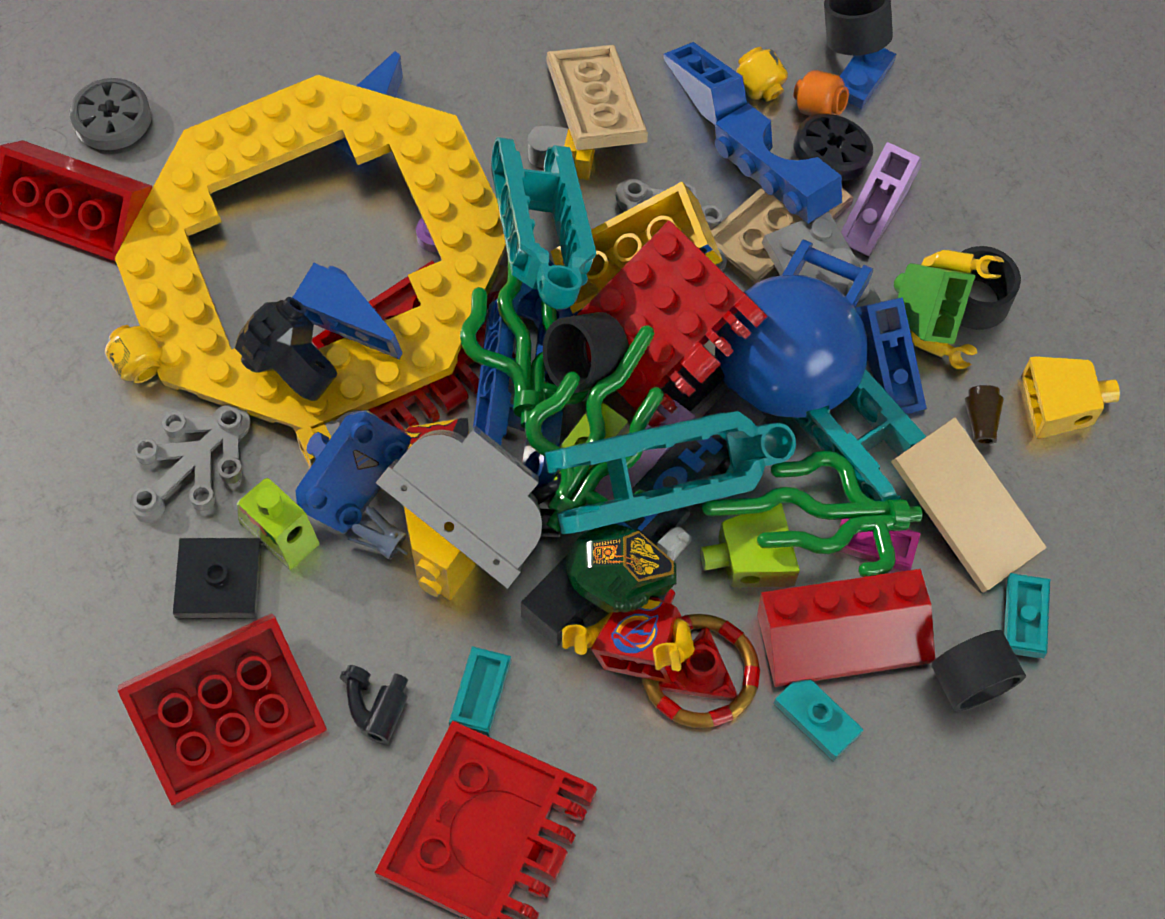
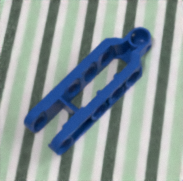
(493, 403)

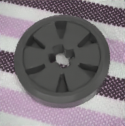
(105, 95)

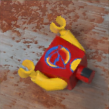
(637, 642)

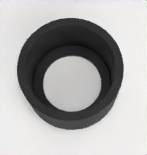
(858, 25)
(985, 315)
(566, 348)
(978, 670)

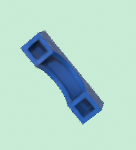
(803, 186)

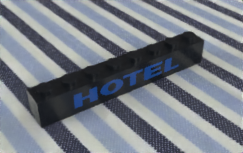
(555, 601)

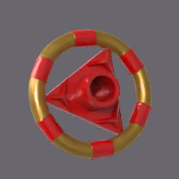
(707, 676)

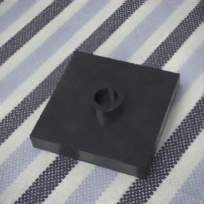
(217, 578)

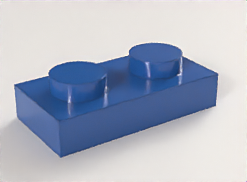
(865, 74)

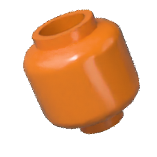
(821, 94)

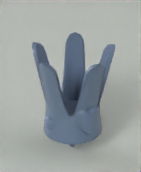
(387, 543)

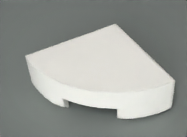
(674, 542)

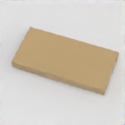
(596, 97)
(744, 229)
(968, 504)

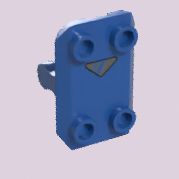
(348, 467)

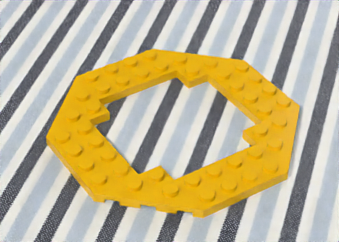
(447, 189)

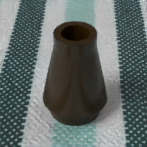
(984, 412)

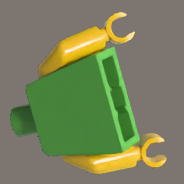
(937, 298)

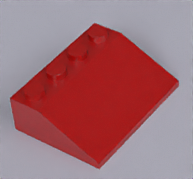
(221, 708)

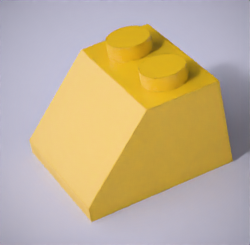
(437, 562)

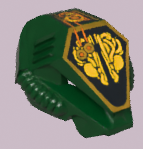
(619, 568)

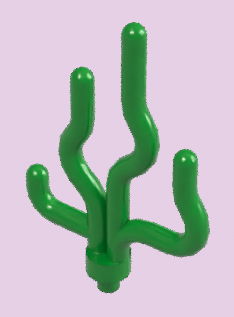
(526, 376)
(576, 485)
(862, 512)

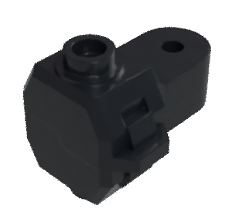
(281, 340)

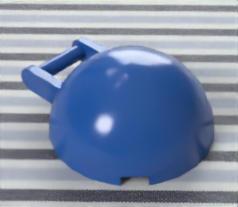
(807, 347)

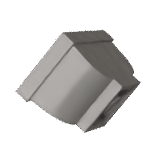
(477, 490)

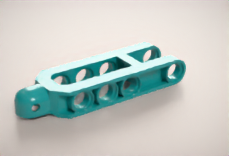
(550, 191)
(888, 425)
(748, 448)

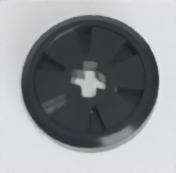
(836, 142)

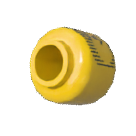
(133, 353)

